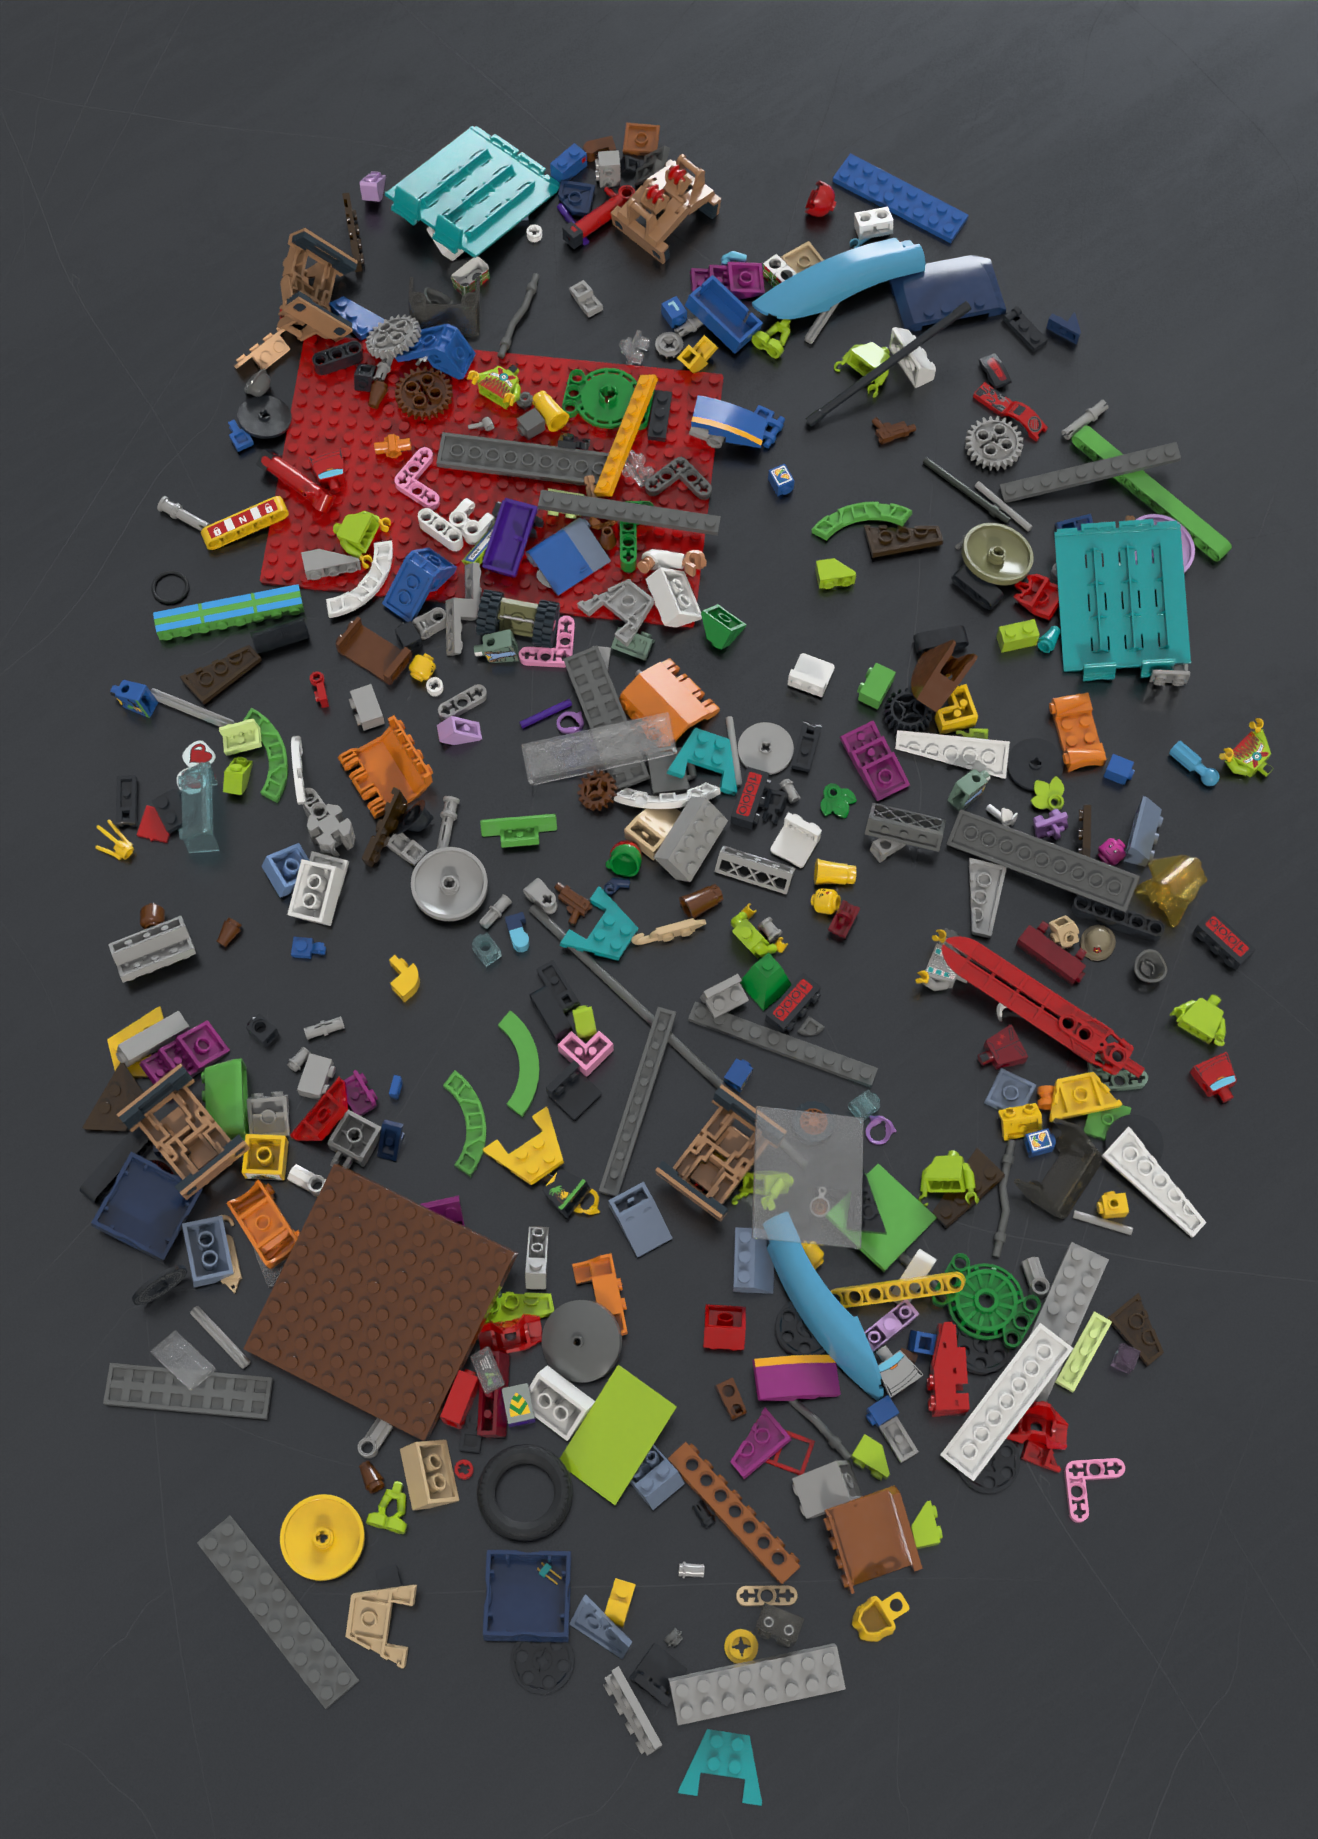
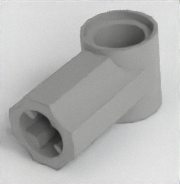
(712, 440)
(1035, 1276)
(375, 1436)

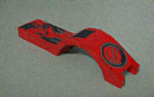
(1005, 407)

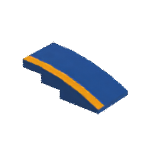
(729, 421)

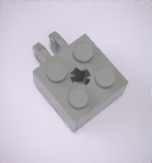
(355, 1151)

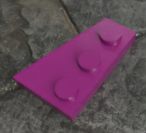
(761, 1444)

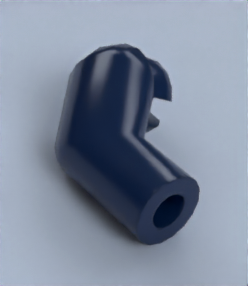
(615, 883)

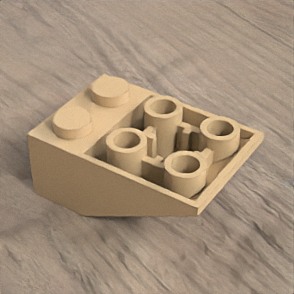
(651, 828)

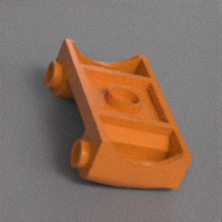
(1077, 731)
(264, 1224)

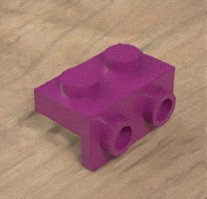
(358, 1096)

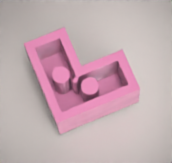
(586, 1055)

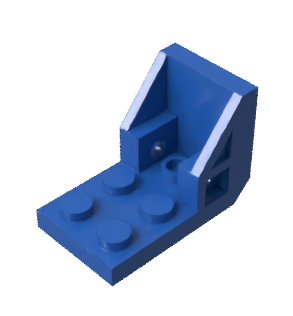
(444, 348)
(418, 575)

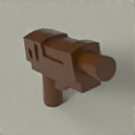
(888, 432)
(576, 904)

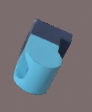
(517, 935)

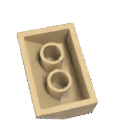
(429, 1474)

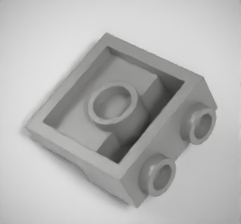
(268, 1114)

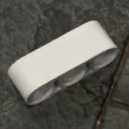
(437, 522)
(919, 1266)

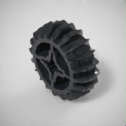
(897, 702)

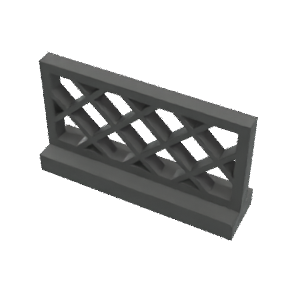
(906, 833)

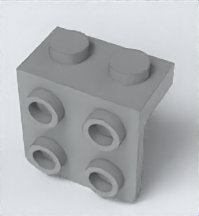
(1178, 676)

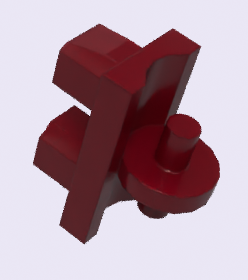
(844, 919)

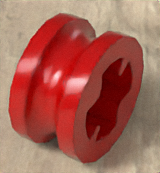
(466, 1463)

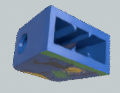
(135, 697)

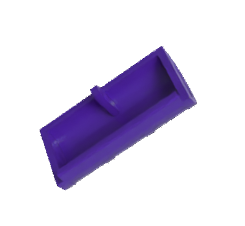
(509, 537)

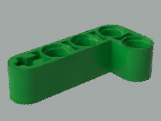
(629, 537)

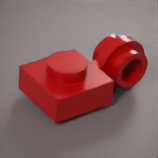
(320, 694)

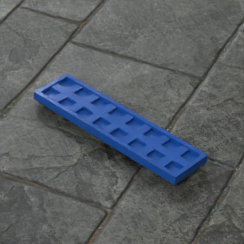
(900, 198)

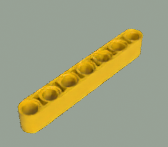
(904, 1285)

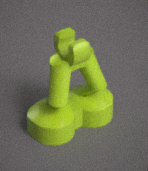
(772, 346)
(393, 1523)

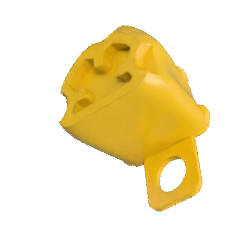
(876, 1618)

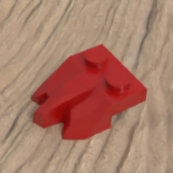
(1038, 596)

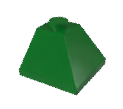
(721, 626)
(765, 982)

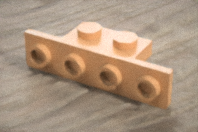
(268, 352)

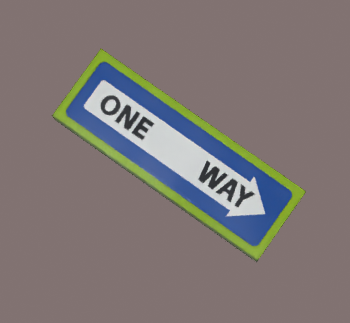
(478, 551)

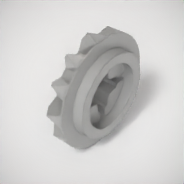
(668, 338)

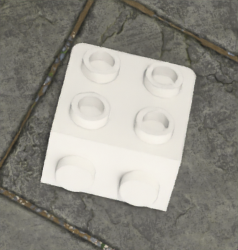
(811, 675)
(796, 840)

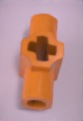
(392, 446)

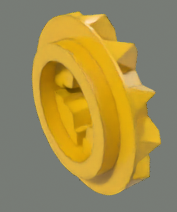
(748, 1639)

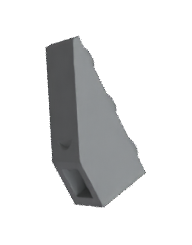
(324, 563)
(537, 1258)

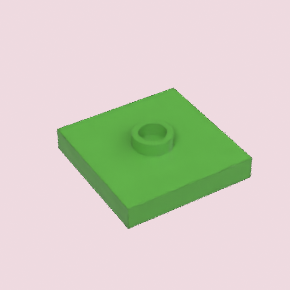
(1099, 1122)

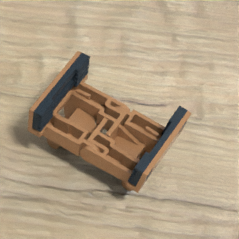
(717, 1136)
(208, 1161)

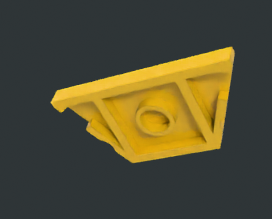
(1081, 1096)

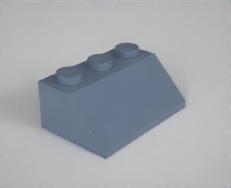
(1144, 833)
(207, 1250)
(752, 1263)

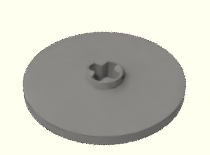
(766, 734)

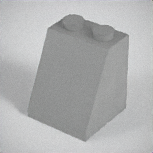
(826, 1488)

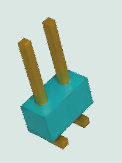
(545, 1570)

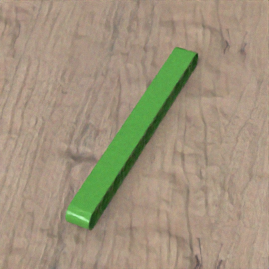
(1155, 495)

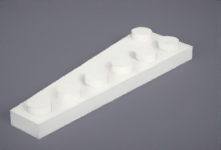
(958, 751)
(1143, 1171)

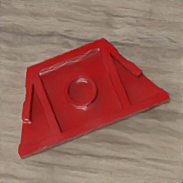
(324, 1114)

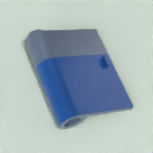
(568, 556)

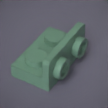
(638, 647)

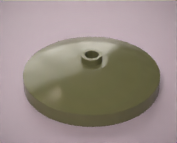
(997, 553)

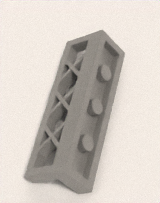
(757, 863)

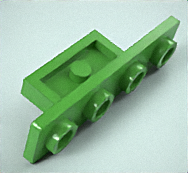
(519, 830)

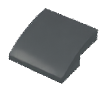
(652, 164)

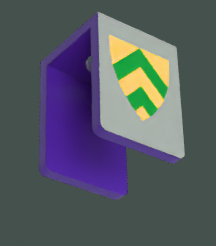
(518, 1405)

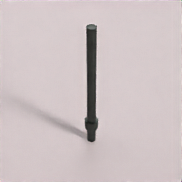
(994, 510)

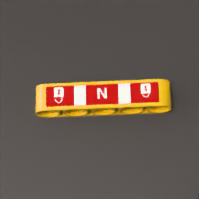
(244, 522)

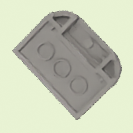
(636, 1718)

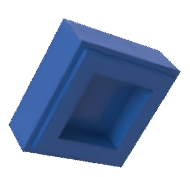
(395, 1088)

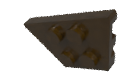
(117, 1095)

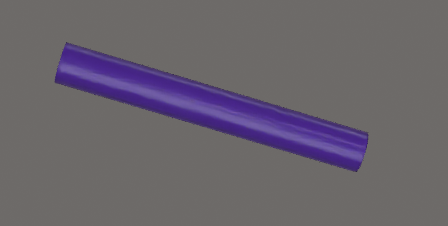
(568, 218)
(545, 713)

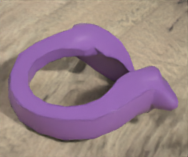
(577, 716)
(875, 1120)

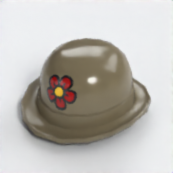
(1098, 942)

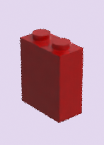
(460, 1399)

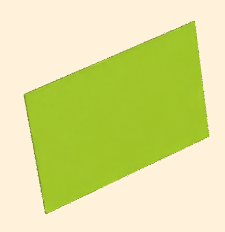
(617, 1434)

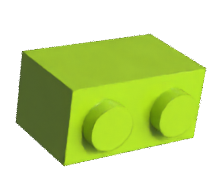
(1017, 635)

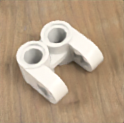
(461, 514)

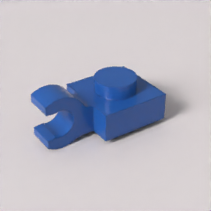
(239, 437)
(304, 947)

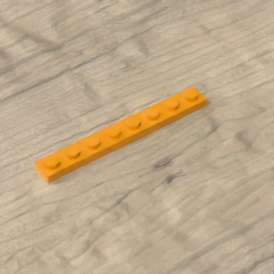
(625, 436)

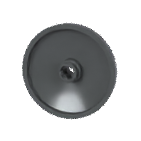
(598, 1335)

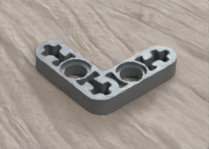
(682, 474)

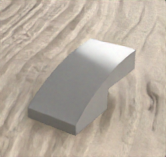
(585, 299)
(406, 848)

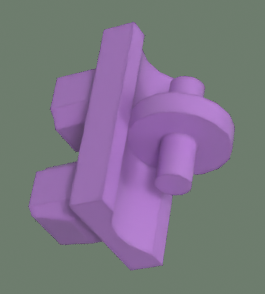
(1052, 826)

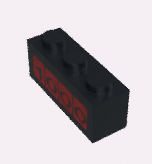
(750, 798)
(1224, 940)
(793, 1004)

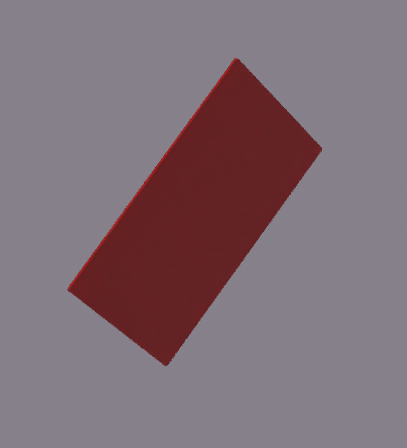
(336, 416)

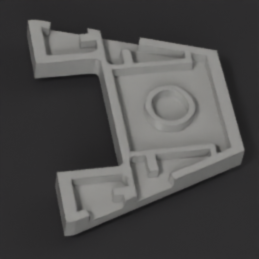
(627, 603)

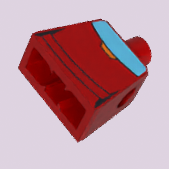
(329, 469)
(1215, 1076)

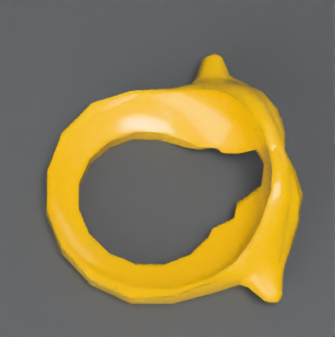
(593, 1209)

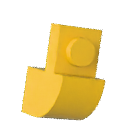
(696, 357)
(408, 980)
(619, 1601)

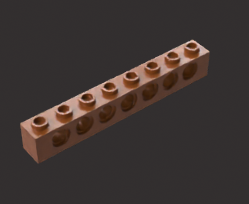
(781, 1572)

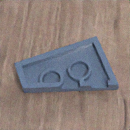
(599, 1627)

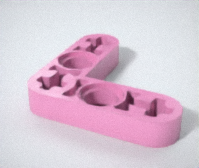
(411, 480)
(560, 649)
(1079, 1480)

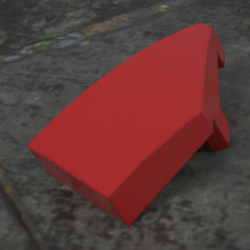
(1039, 1455)

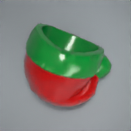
(625, 859)

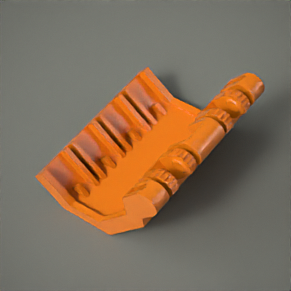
(660, 692)
(388, 764)

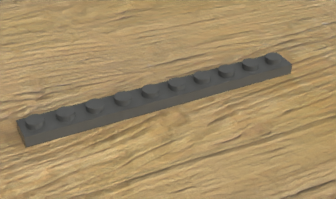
(1090, 472)
(629, 512)
(784, 1045)
(637, 1102)

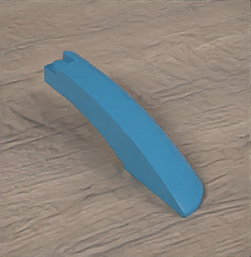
(841, 277)
(826, 1317)

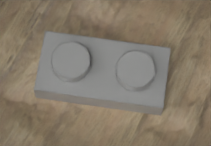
(898, 1439)

